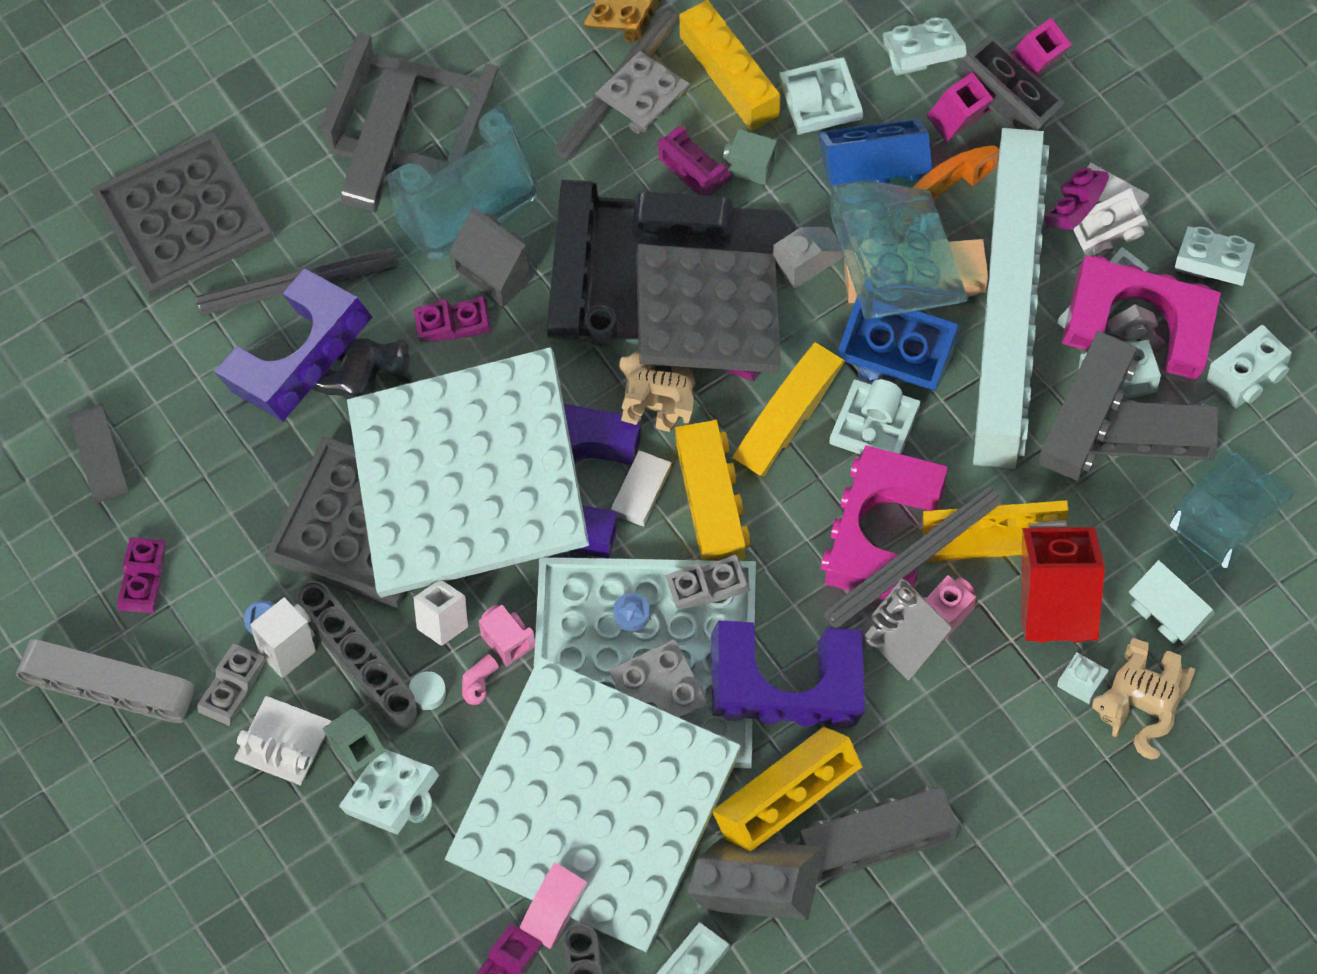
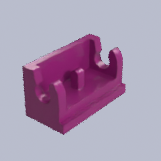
(692, 163)

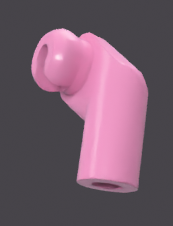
(474, 680)

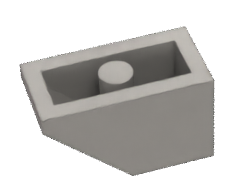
(806, 254)

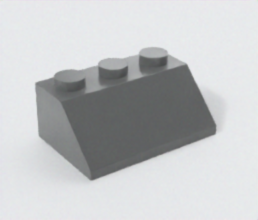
(1014, 88)
(765, 882)

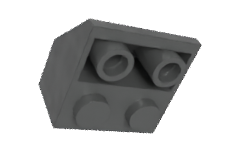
(490, 258)

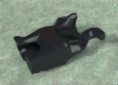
(360, 366)

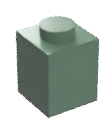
(751, 156)
(353, 739)

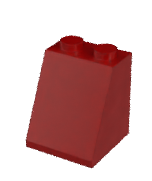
(1061, 584)

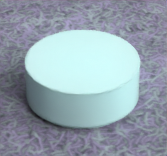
(428, 690)

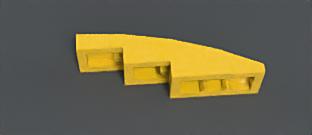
(788, 409)

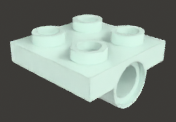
(922, 45)
(821, 95)
(1214, 255)
(875, 417)
(391, 792)

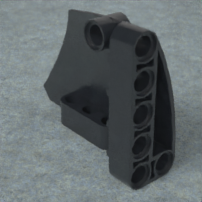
(599, 242)

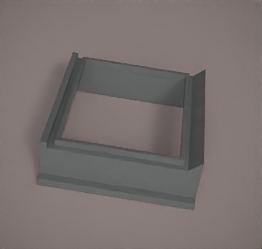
(352, 81)

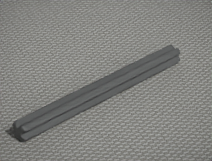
(598, 108)
(276, 285)
(912, 557)

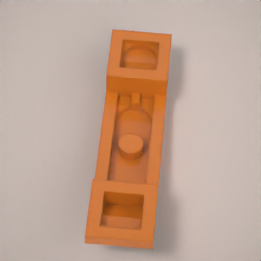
(970, 165)

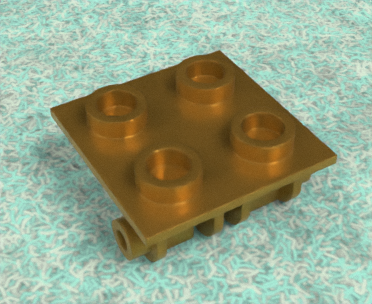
(622, 15)

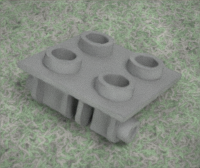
(642, 91)
(905, 629)
(661, 680)

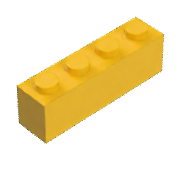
(729, 65)
(710, 491)
(787, 789)

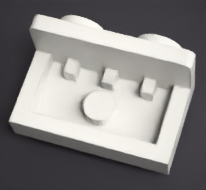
(1110, 223)

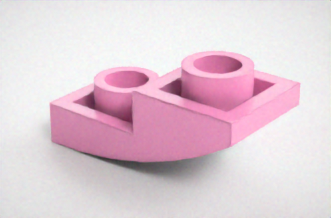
(553, 905)

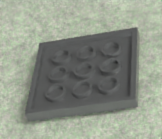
(182, 214)
(707, 309)
(326, 526)

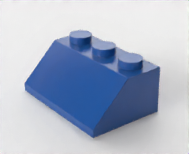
(876, 152)
(901, 345)

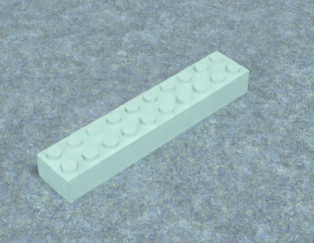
(1011, 299)

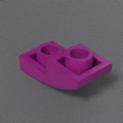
(1079, 198)
(450, 322)
(142, 575)

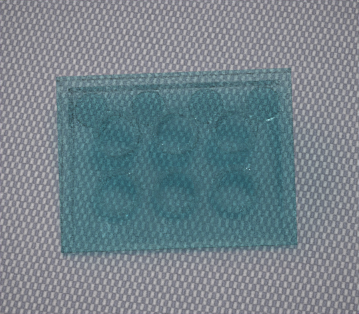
(894, 248)

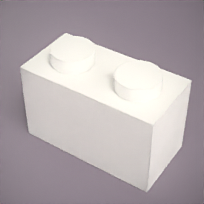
(284, 636)

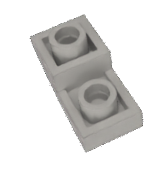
(707, 584)
(232, 684)

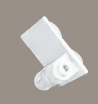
(282, 740)

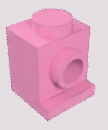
(963, 600)
(506, 634)

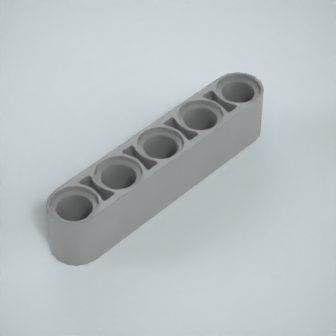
(105, 681)

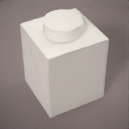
(440, 612)

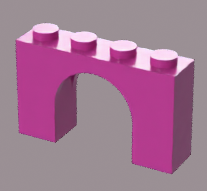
(969, 100)
(1187, 308)
(878, 480)

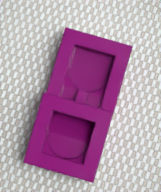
(511, 953)

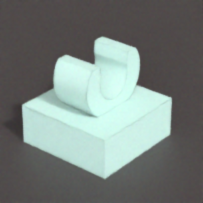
(1082, 678)

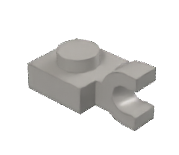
(1136, 324)

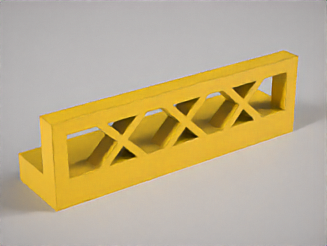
(996, 533)

